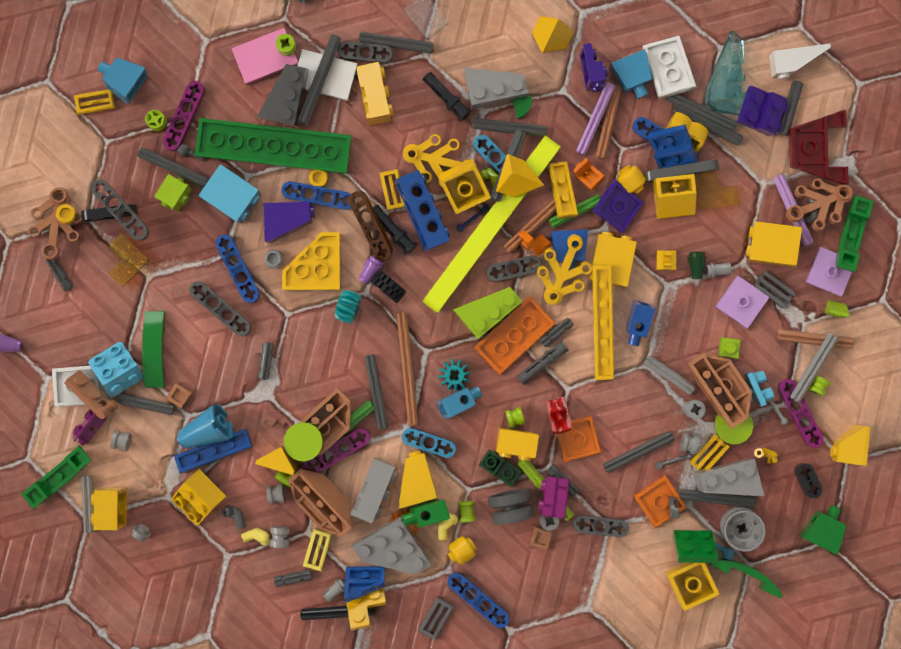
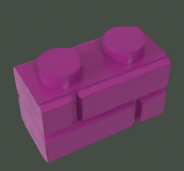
(554, 497)

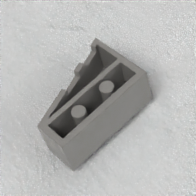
(493, 87)
(731, 478)
(374, 490)

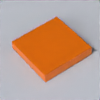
(580, 441)
(654, 500)

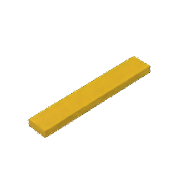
(603, 322)

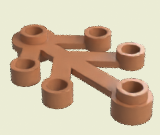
(820, 202)
(54, 222)

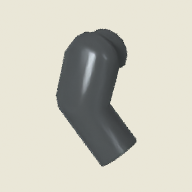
(810, 218)
(236, 514)

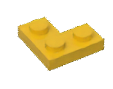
(358, 609)

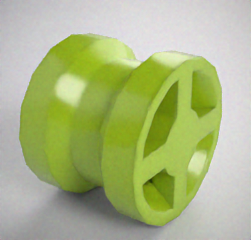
(286, 48)
(153, 117)
(819, 386)
(515, 417)

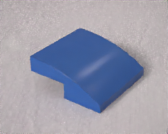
(672, 147)

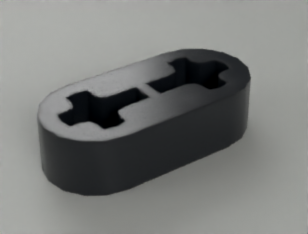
(812, 478)

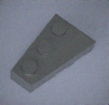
(286, 96)

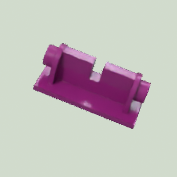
(84, 432)

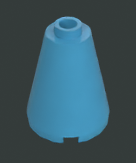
(206, 428)

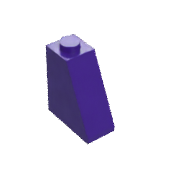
(286, 218)

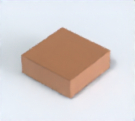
(179, 395)
(541, 538)

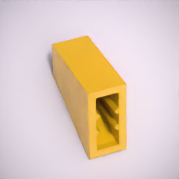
(417, 481)

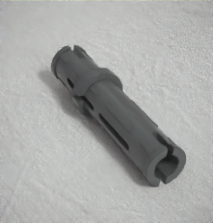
(539, 365)

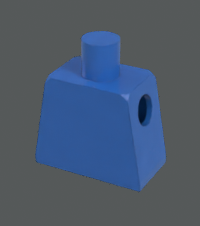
(559, 244)
(639, 313)

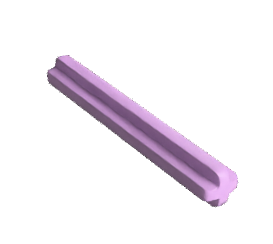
(595, 118)
(789, 201)

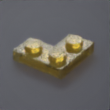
(713, 197)
(131, 260)

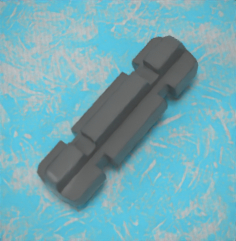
(59, 274)
(556, 332)
(265, 360)
(554, 471)
(293, 578)

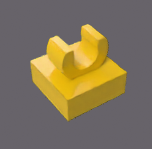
(665, 260)

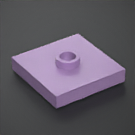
(826, 275)
(742, 302)

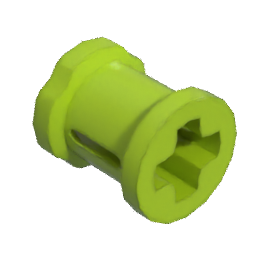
(466, 511)

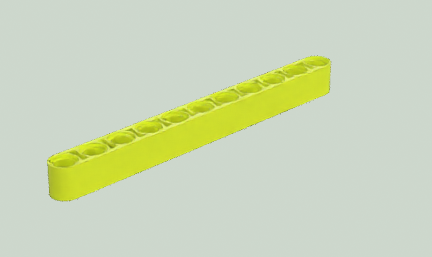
(485, 232)

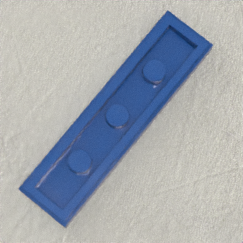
(209, 453)

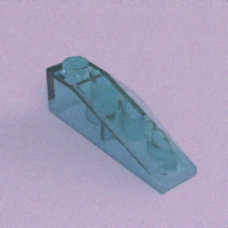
(725, 86)

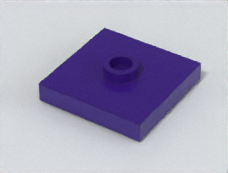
(618, 206)

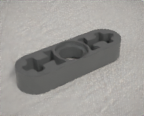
(350, 57)
(517, 261)
(615, 522)

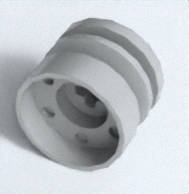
(741, 539)

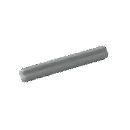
(814, 367)

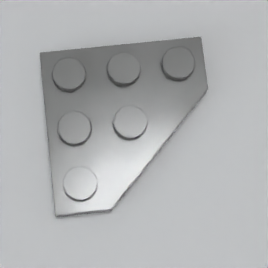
(393, 548)

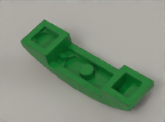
(852, 233)
(153, 349)
(57, 477)
(766, 584)

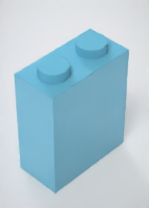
(230, 194)

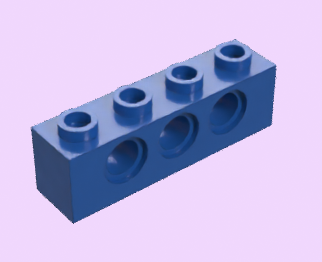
(420, 221)

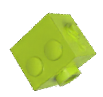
(173, 193)

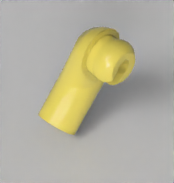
(443, 527)
(257, 534)

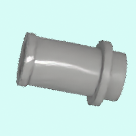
(718, 269)
(334, 590)

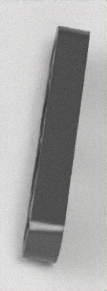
(693, 168)
(120, 210)
(222, 306)

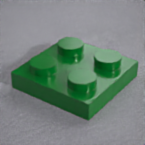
(695, 546)

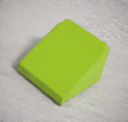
(836, 309)

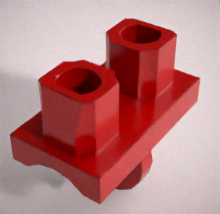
(559, 415)

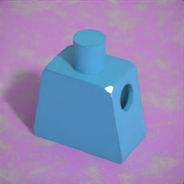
(633, 73)
(123, 78)
(451, 404)

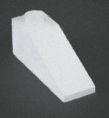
(788, 61)

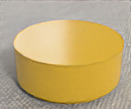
(318, 178)
(66, 214)

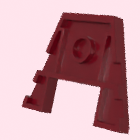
(810, 148)

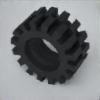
(388, 286)

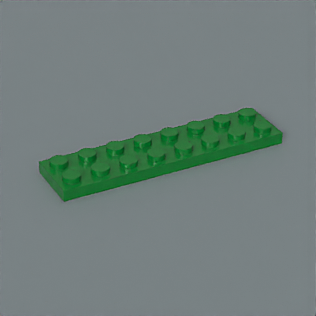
(273, 145)

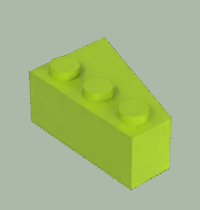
(488, 311)

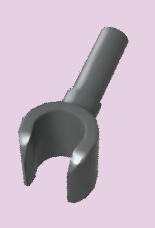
(184, 150)

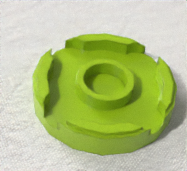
(735, 435)
(303, 441)

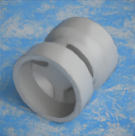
(279, 536)

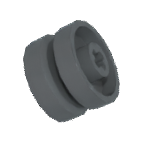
(511, 508)

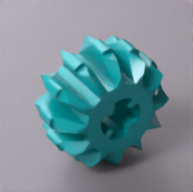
(347, 306)
(460, 376)

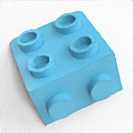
(116, 369)

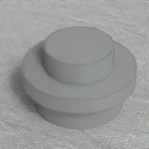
(273, 259)
(141, 532)

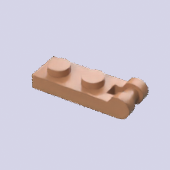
(90, 394)

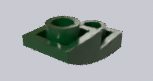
(500, 468)

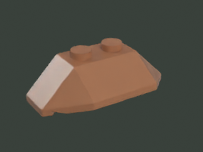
(722, 387)
(331, 418)
(321, 502)

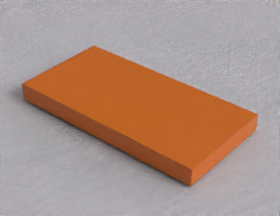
(514, 335)

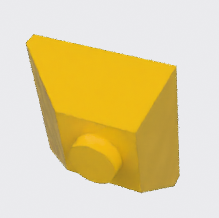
(852, 446)

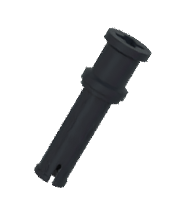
(452, 102)
(399, 236)

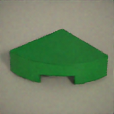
(522, 106)

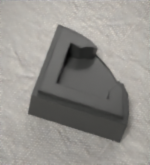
(673, 511)

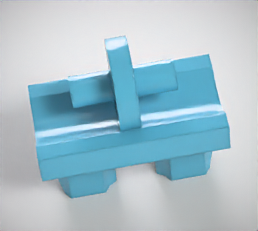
(761, 396)

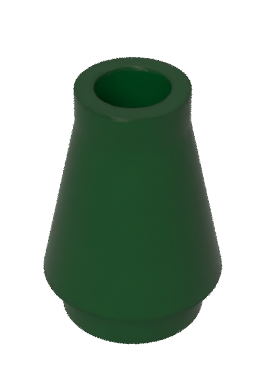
(697, 263)

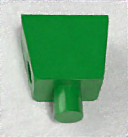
(433, 510)
(825, 530)

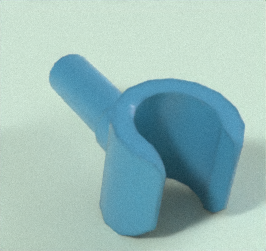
(728, 553)

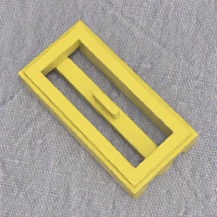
(313, 565)

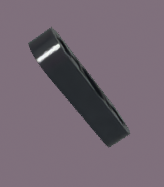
(103, 213)

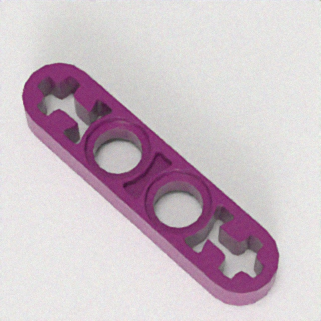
(181, 115)
(798, 414)
(338, 454)

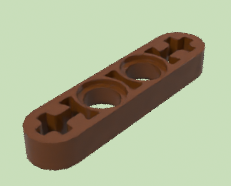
(368, 226)

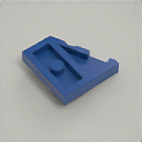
(363, 581)

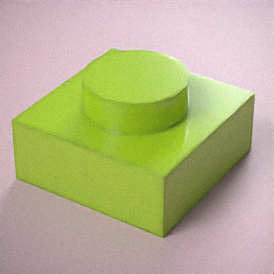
(729, 348)

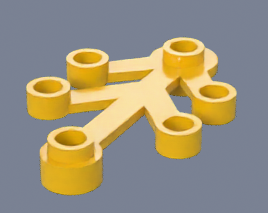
(434, 158)
(563, 273)

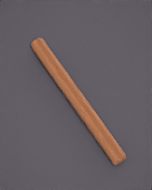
(407, 369)

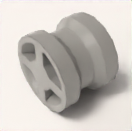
(690, 410)
(121, 440)
(689, 443)
(275, 494)
(545, 520)

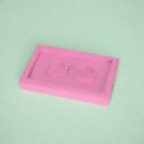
(261, 57)

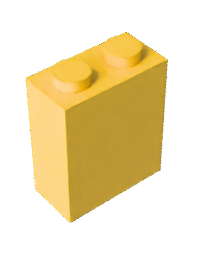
(774, 244)
(614, 252)

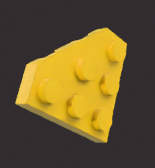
(316, 265)

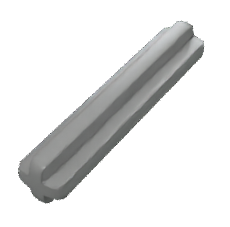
(670, 375)
(88, 509)

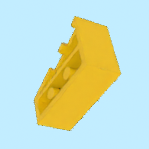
(374, 93)

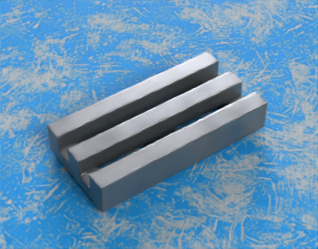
(786, 298)
(443, 603)

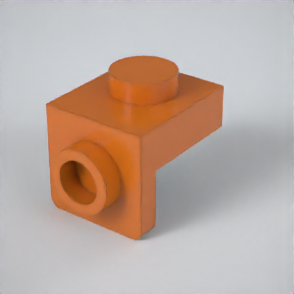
(588, 175)
(535, 245)

